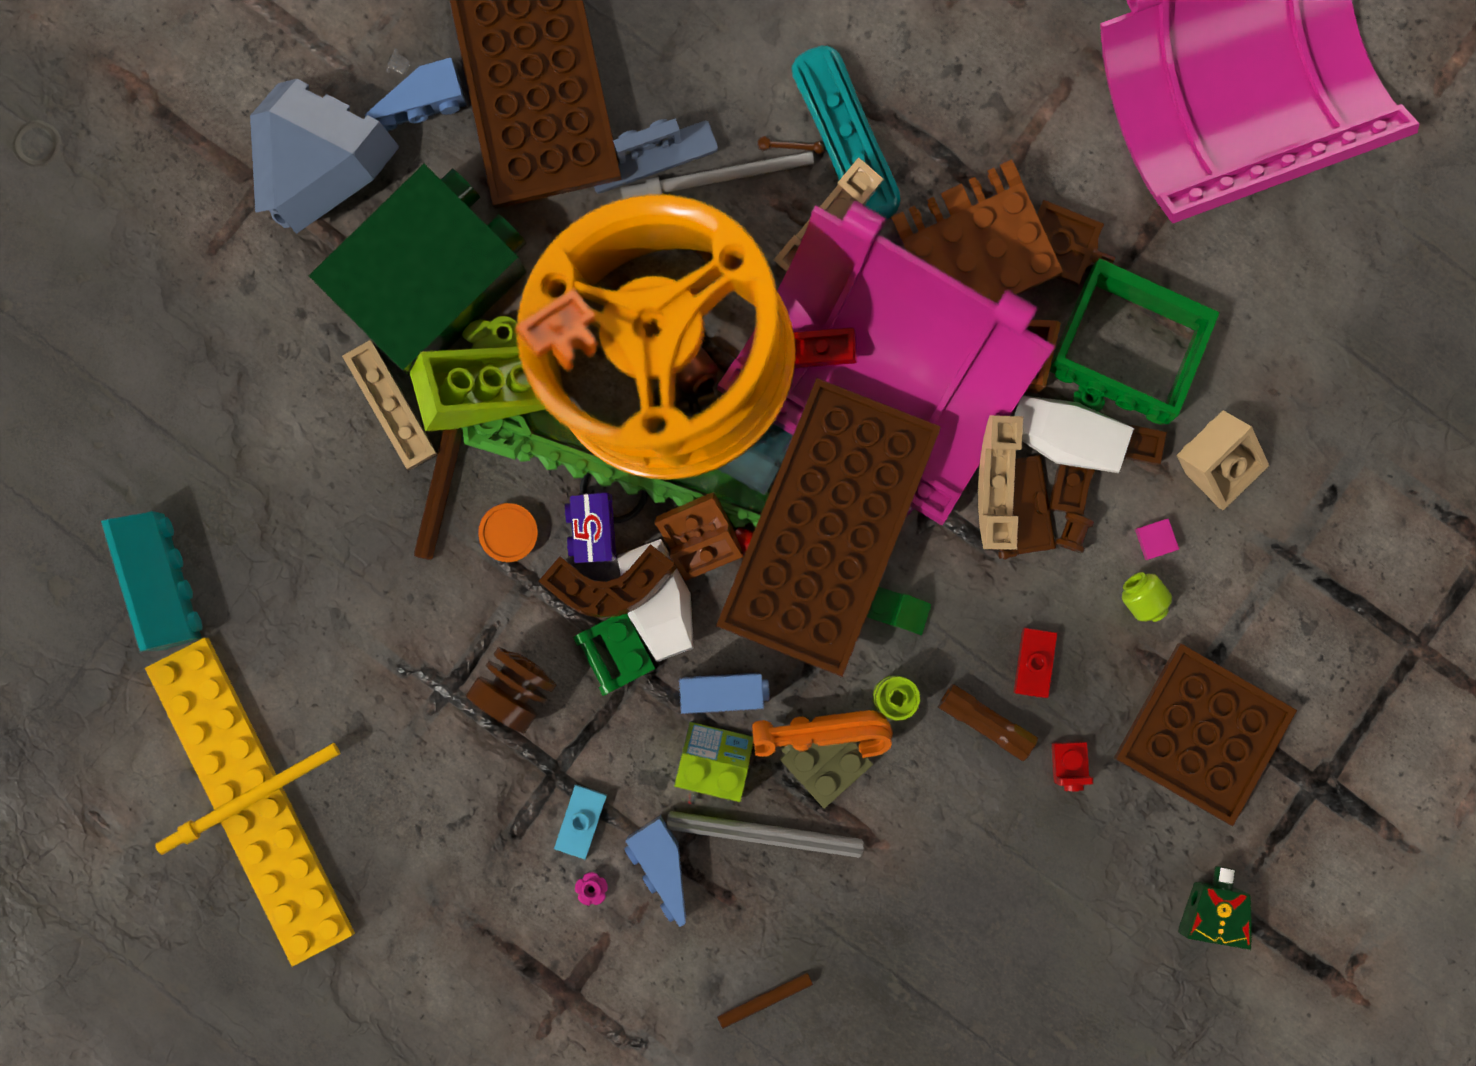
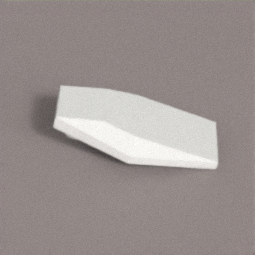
(1073, 433)
(667, 616)

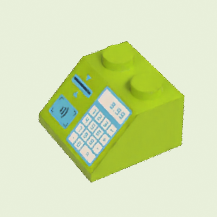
(714, 762)

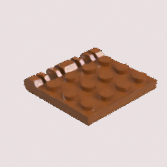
(988, 244)

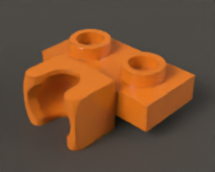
(560, 328)

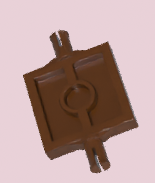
(1072, 239)

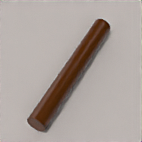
(765, 1000)

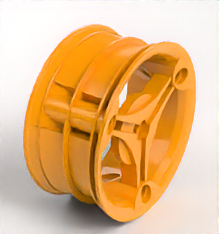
(649, 304)

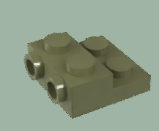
(826, 769)

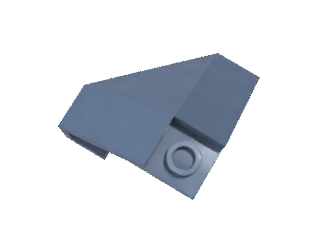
(311, 153)

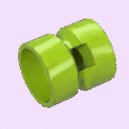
(896, 697)

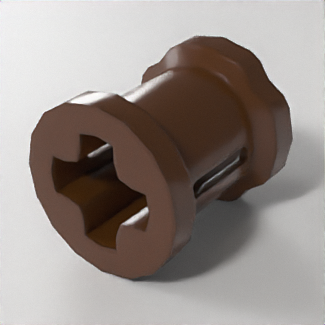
(1074, 532)

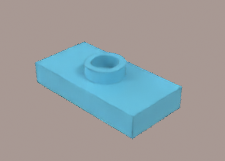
(580, 821)

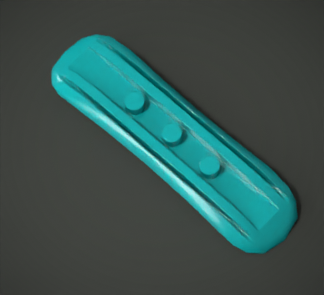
(842, 122)

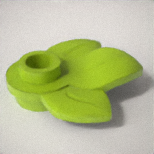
(485, 333)

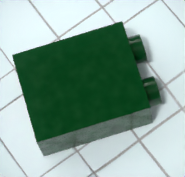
(422, 267)

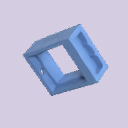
(723, 692)

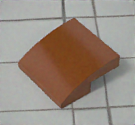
(699, 536)

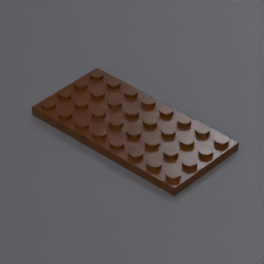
(535, 97)
(828, 527)

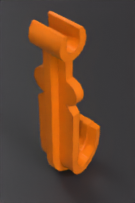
(866, 726)

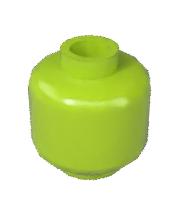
(1146, 597)

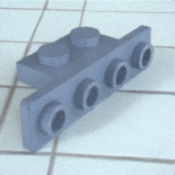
(659, 149)

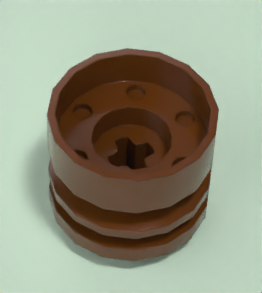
(511, 690)

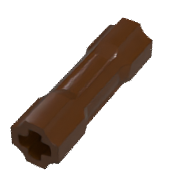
(989, 723)

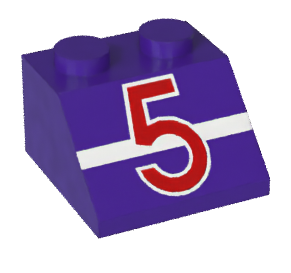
(591, 528)

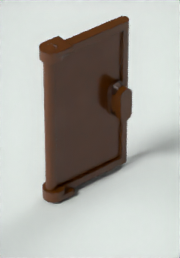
(1034, 529)

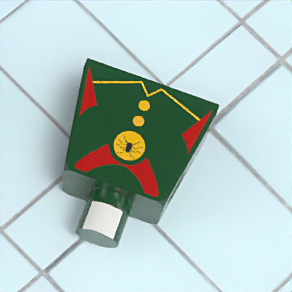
(1218, 912)

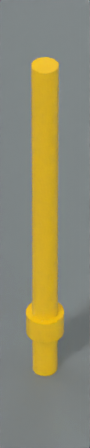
(191, 829)

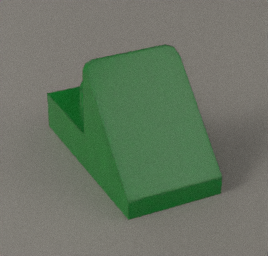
(899, 610)

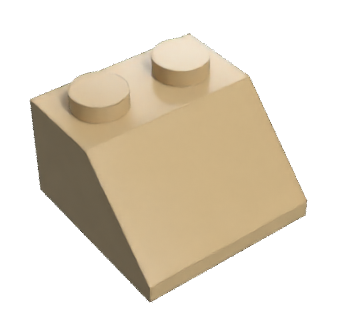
(1223, 459)

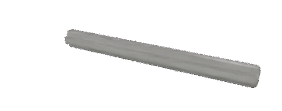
(765, 834)

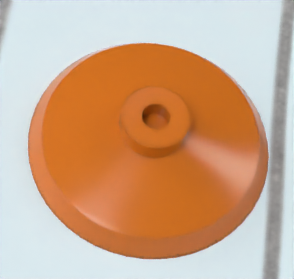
(508, 532)

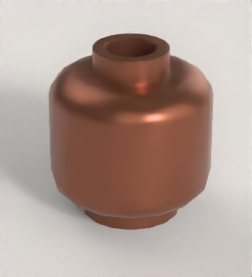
(698, 374)

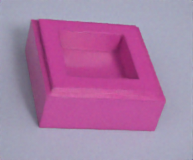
(1156, 539)

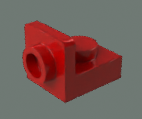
(1071, 765)

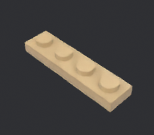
(389, 405)

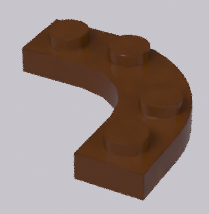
(1073, 482)
(614, 596)

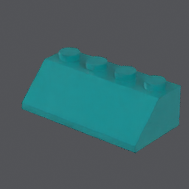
(152, 581)

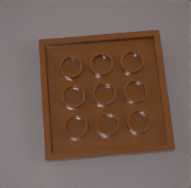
(1205, 734)

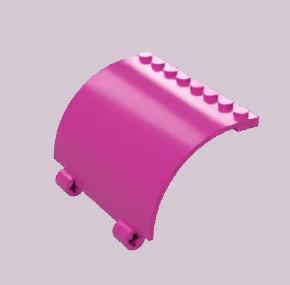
(1242, 95)
(918, 343)

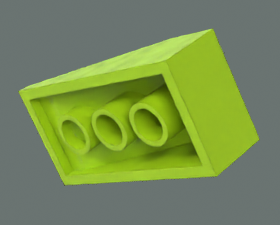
(471, 387)

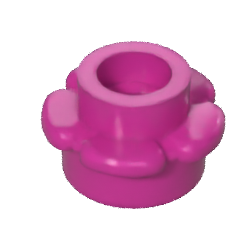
(599, 884)

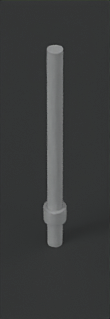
(657, 187)

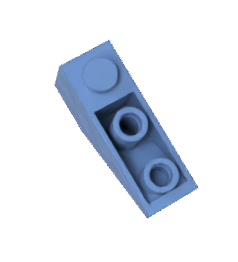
(423, 93)
(659, 856)

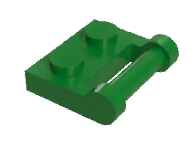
(624, 648)

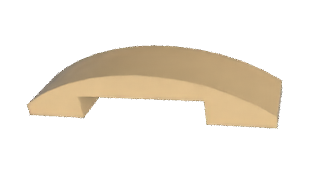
(855, 185)
(996, 482)

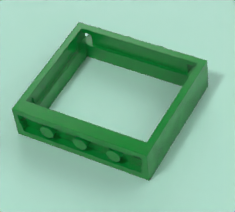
(1156, 299)

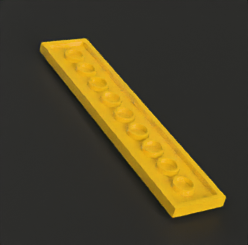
(268, 832)

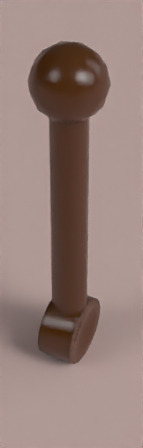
(764, 144)

